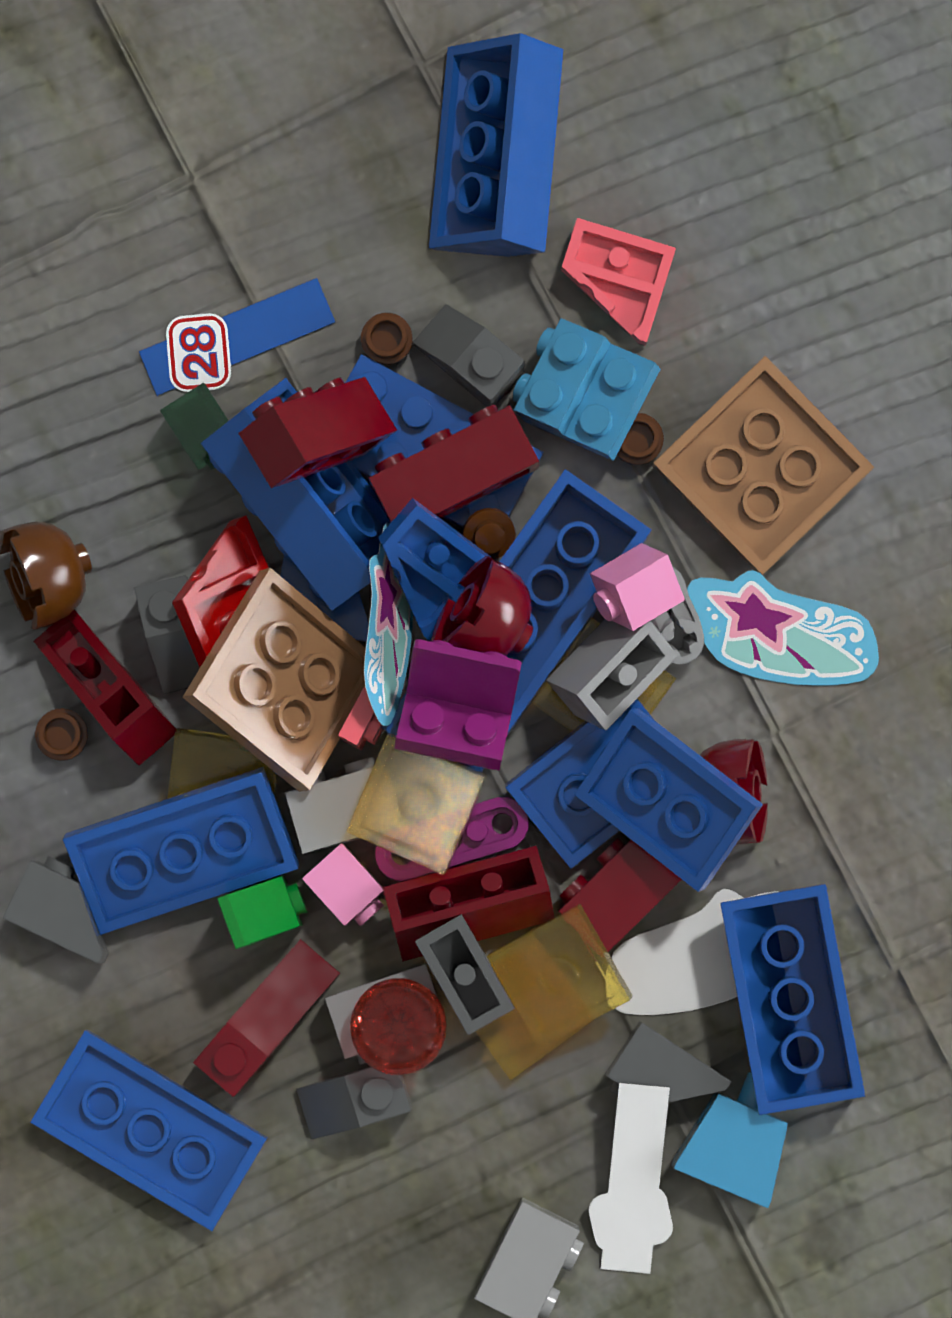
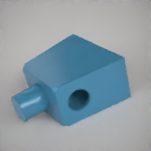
(734, 1146)

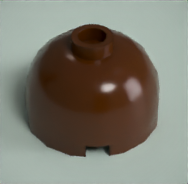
(44, 571)

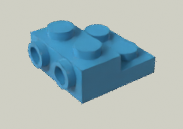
(584, 388)

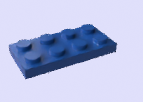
(417, 416)
(181, 851)
(149, 1130)

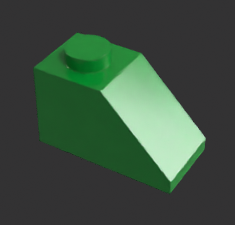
(262, 911)

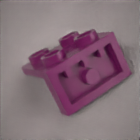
(458, 704)

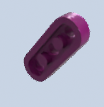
(477, 839)

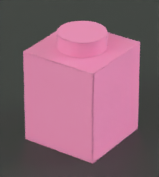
(636, 587)
(345, 887)

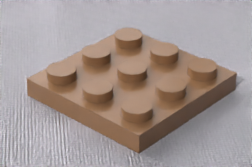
(762, 466)
(281, 680)

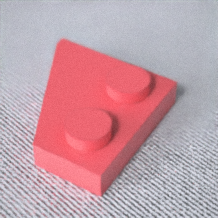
(619, 274)
(361, 724)

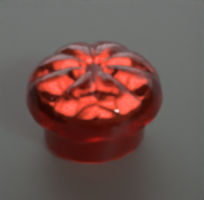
(398, 1026)

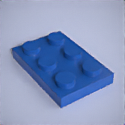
(549, 788)
(668, 799)

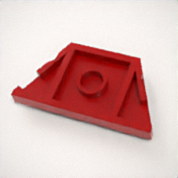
(218, 586)

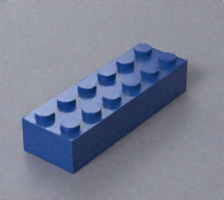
(554, 555)

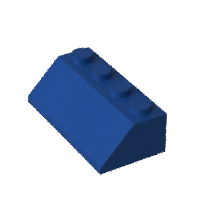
(496, 147)
(319, 521)
(792, 999)

